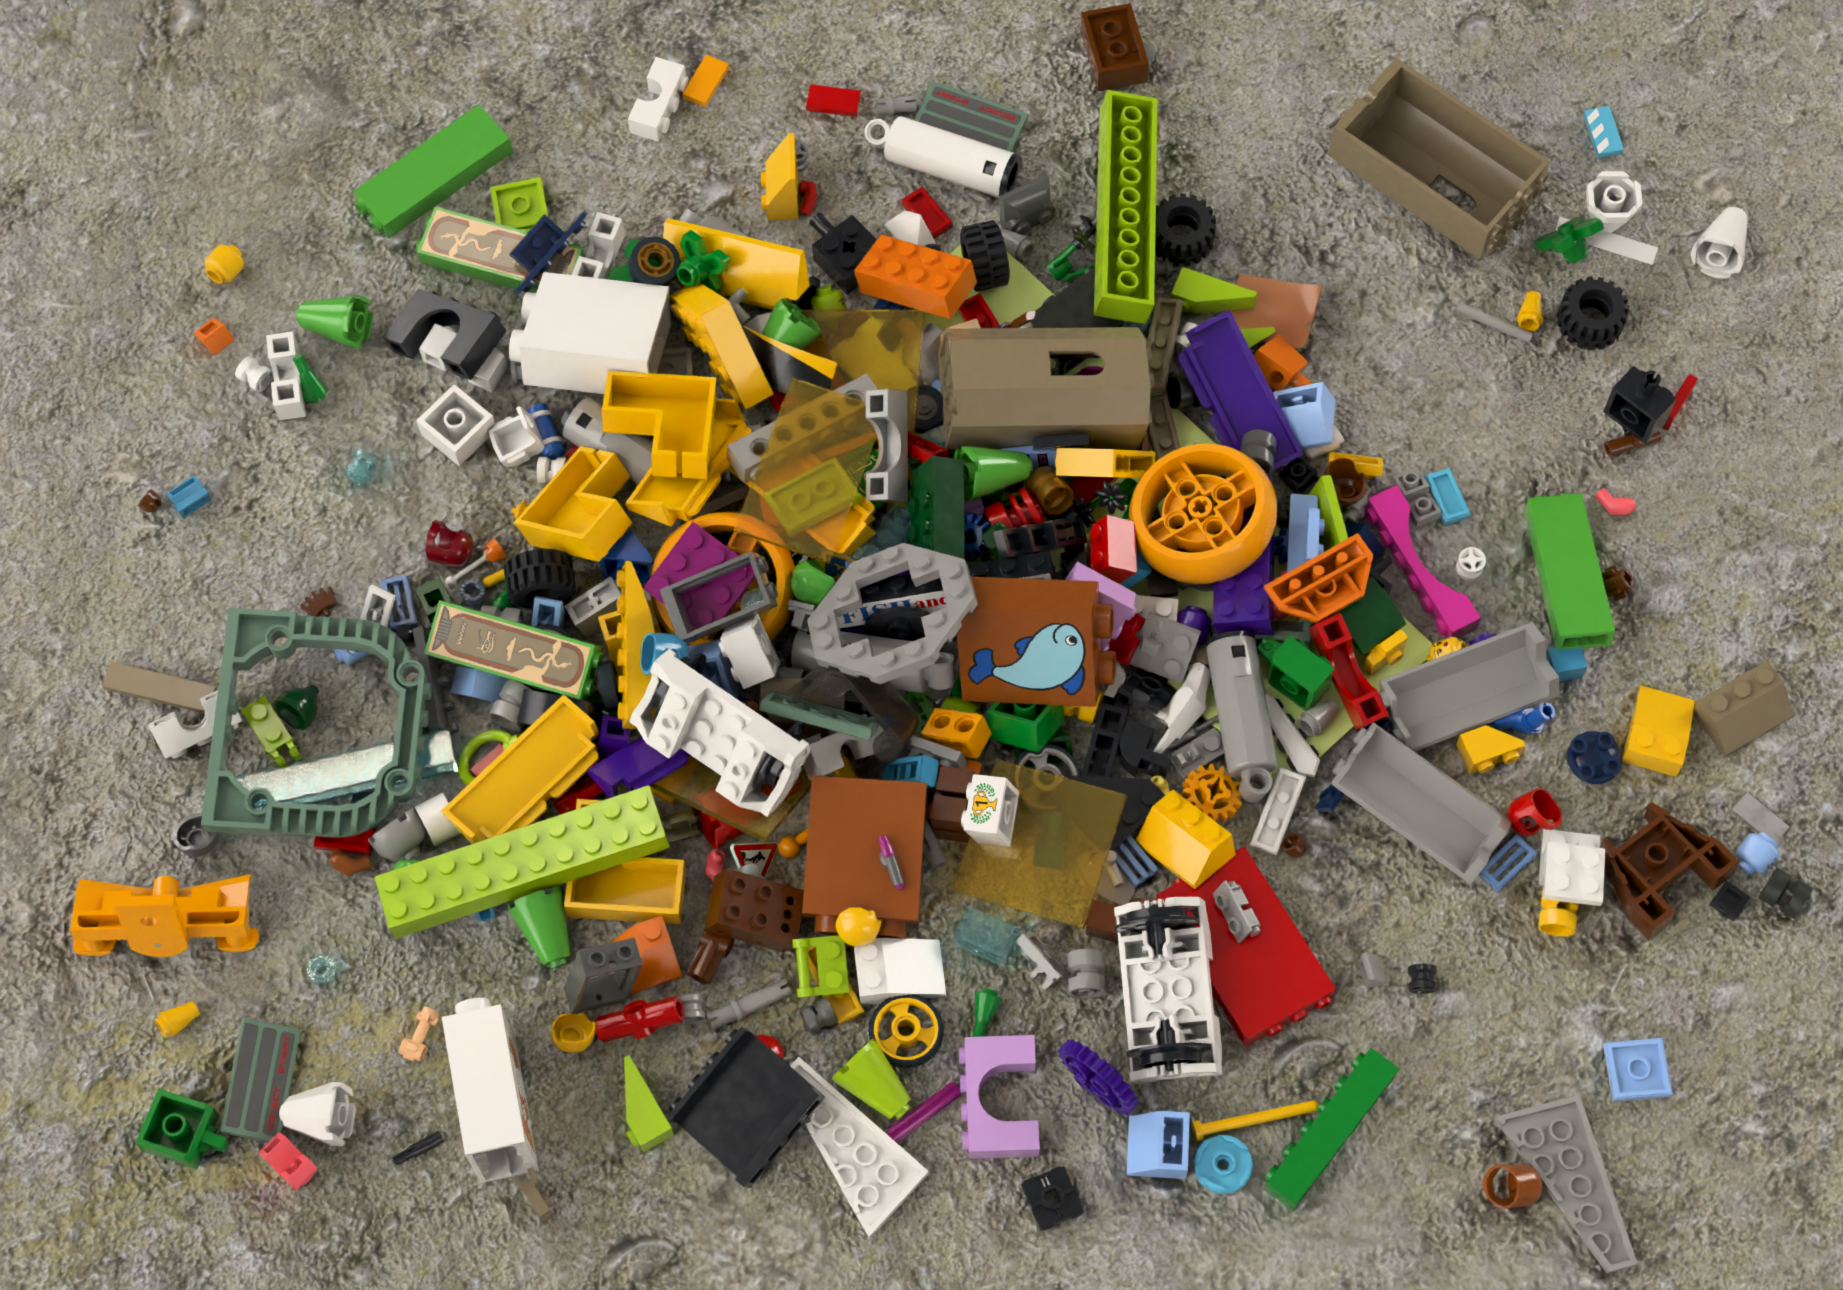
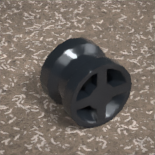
(1422, 978)

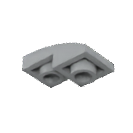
(1416, 492)

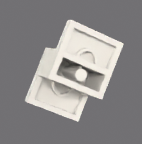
(1572, 867)

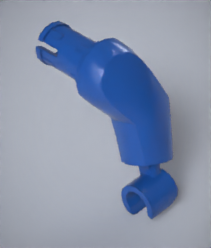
(1527, 720)

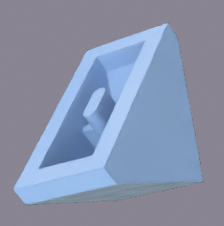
(548, 612)
(477, 684)

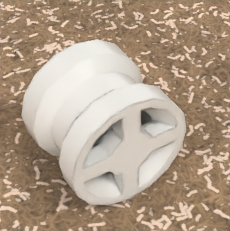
(1474, 558)

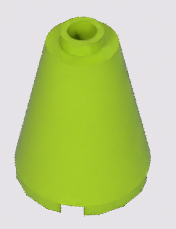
(874, 1081)

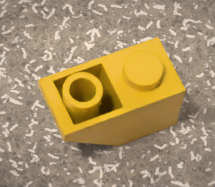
(1487, 747)

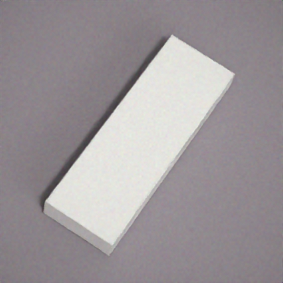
(1278, 811)

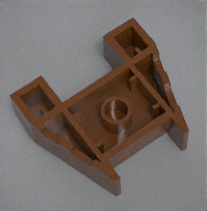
(1656, 860)

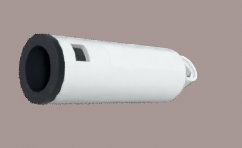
(946, 155)

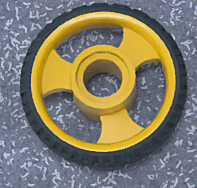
(931, 1037)

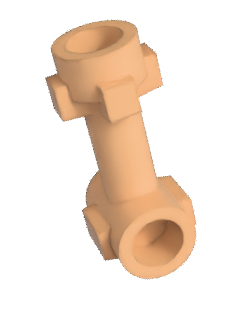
(413, 1048)

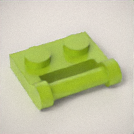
(830, 964)

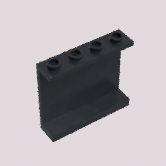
(745, 1105)

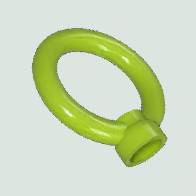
(474, 744)

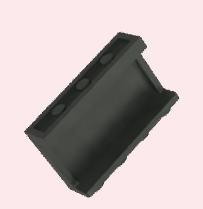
(1072, 310)

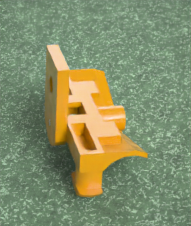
(161, 918)

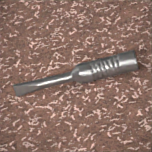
(1191, 733)

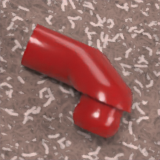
(810, 197)

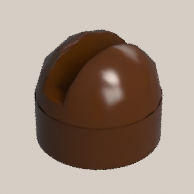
(150, 502)
(1294, 845)

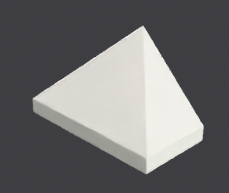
(910, 228)
(378, 605)

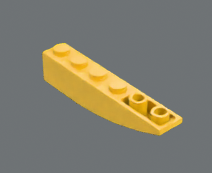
(634, 626)

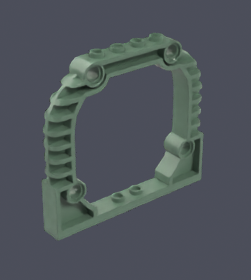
(252, 638)

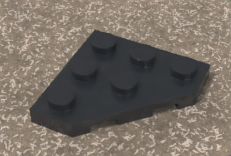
(1140, 798)

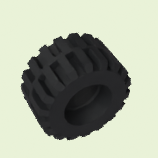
(1187, 212)
(987, 251)
(1599, 296)
(541, 574)

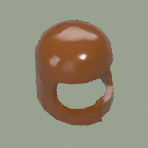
(1522, 1179)

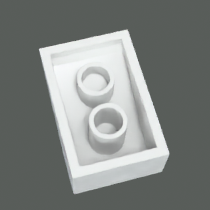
(899, 968)

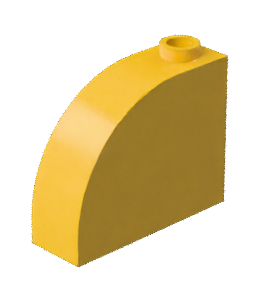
(1103, 462)

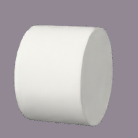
(435, 823)

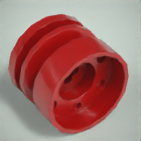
(1019, 515)

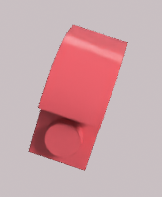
(288, 1161)

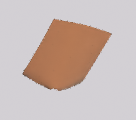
(1281, 306)

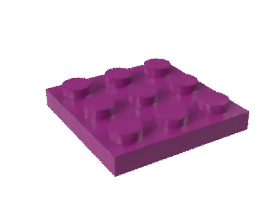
(694, 554)

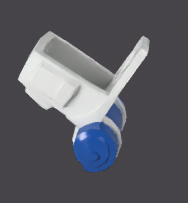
(526, 436)

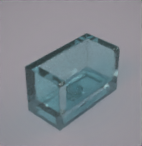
(986, 936)

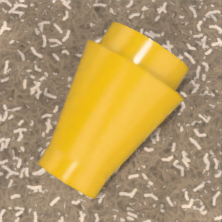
(1530, 313)
(176, 1019)

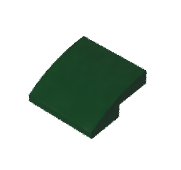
(1371, 618)

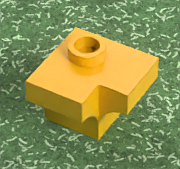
(1386, 652)

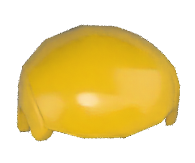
(858, 926)
(572, 1032)

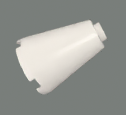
(1722, 245)

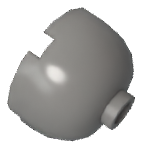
(400, 836)

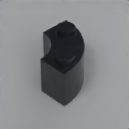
(537, 703)

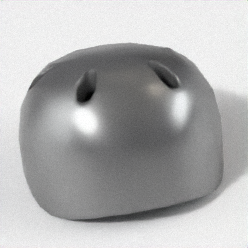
(197, 841)

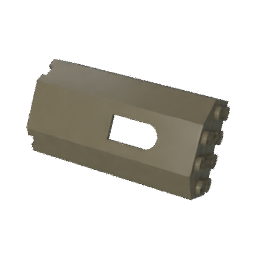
(1415, 132)
(1004, 395)

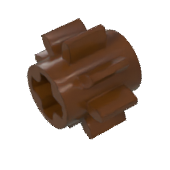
(1617, 582)

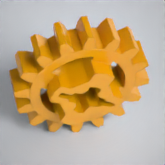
(1225, 794)

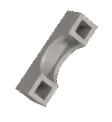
(889, 477)

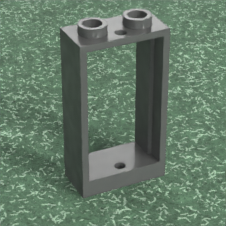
(678, 613)
(613, 987)

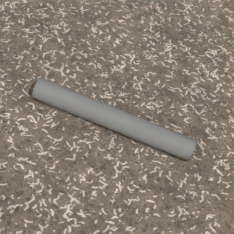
(1494, 322)

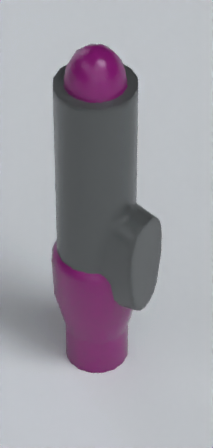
(889, 861)

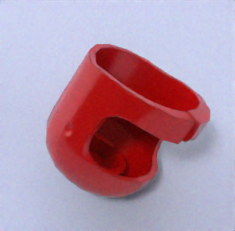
(1539, 806)

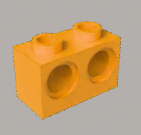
(958, 731)

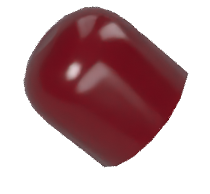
(453, 548)

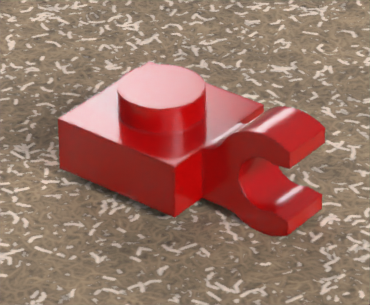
(1127, 642)

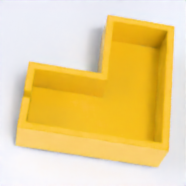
(716, 330)
(670, 408)
(578, 508)
(629, 890)

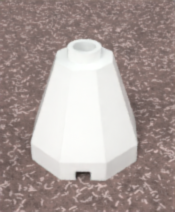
(1613, 199)
(321, 1113)

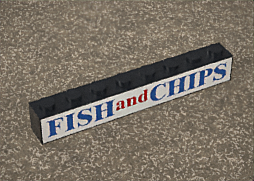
(901, 591)

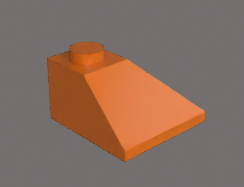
(655, 952)

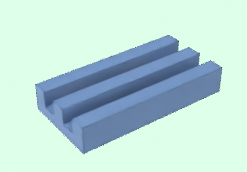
(395, 582)
(1144, 859)
(1491, 879)

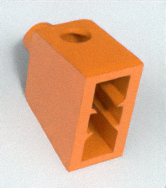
(1281, 364)

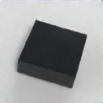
(1729, 900)

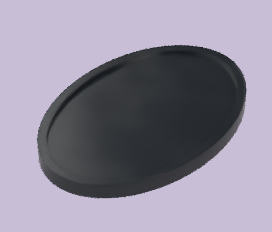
(896, 623)

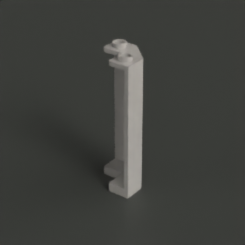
(1469, 687)
(1420, 802)

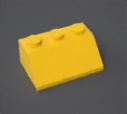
(1185, 839)

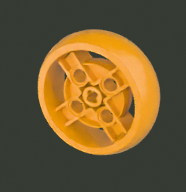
(1197, 471)
(773, 619)

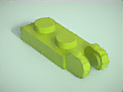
(270, 730)

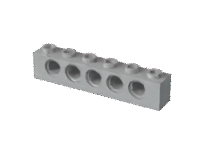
(743, 452)

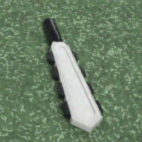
(1292, 741)

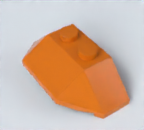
(1324, 582)

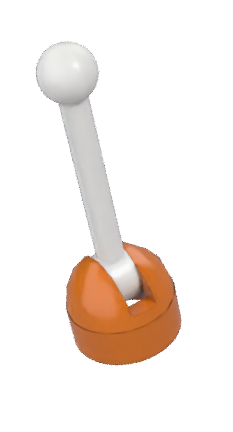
(491, 552)

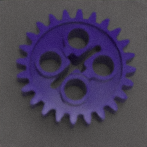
(1098, 1077)

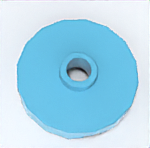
(1228, 1150)

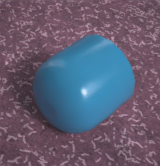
(658, 643)

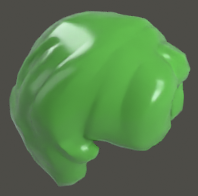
(810, 583)

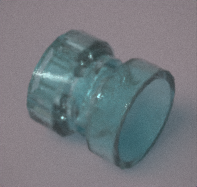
(360, 466)

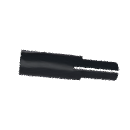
(419, 1148)

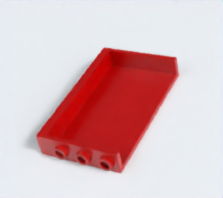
(1266, 975)

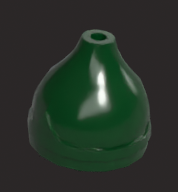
(298, 706)

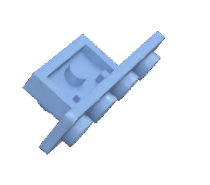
(1304, 530)

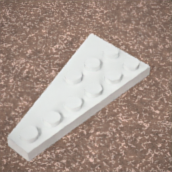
(863, 1159)

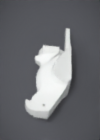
(1185, 706)

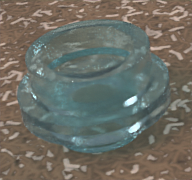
(315, 964)

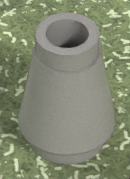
(1017, 245)
(1317, 718)

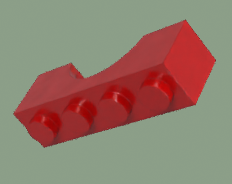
(1356, 693)

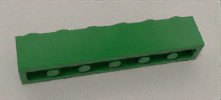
(1331, 1128)

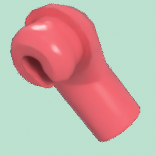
(1615, 506)
(715, 863)

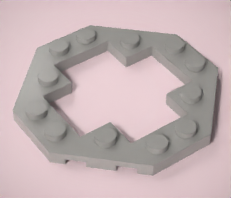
(938, 626)

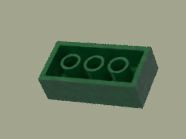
(938, 506)

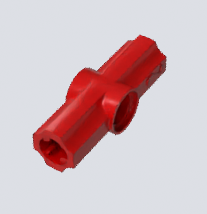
(639, 1019)

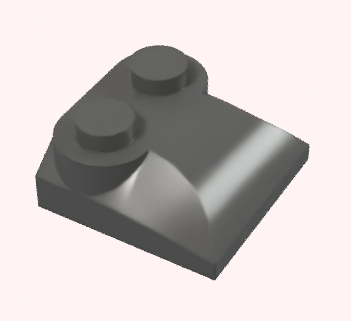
(1027, 206)

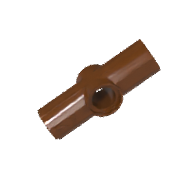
(709, 956)

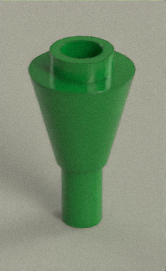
(311, 385)
(985, 1007)

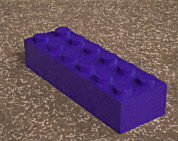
(1241, 600)

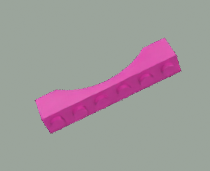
(1450, 609)

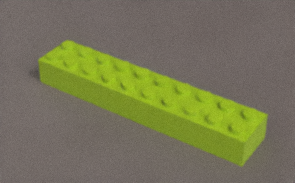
(1126, 207)
(521, 862)

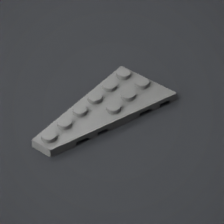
(1563, 1151)

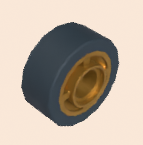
(658, 250)

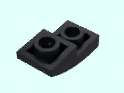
(1299, 476)

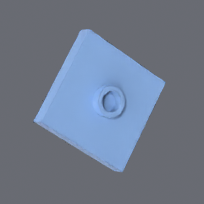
(1637, 1069)

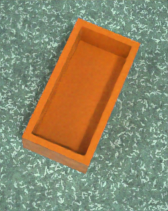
(915, 276)

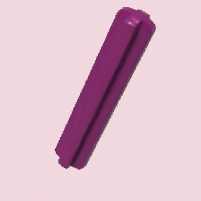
(924, 1112)

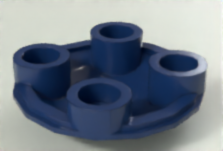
(1594, 757)

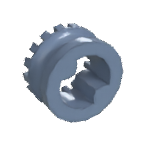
(476, 601)

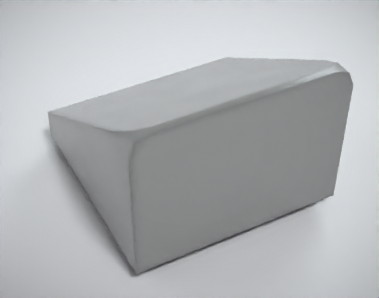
(1372, 970)

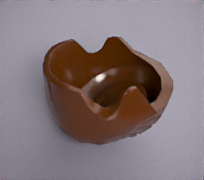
(1348, 482)

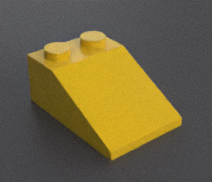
(781, 182)
(1659, 731)

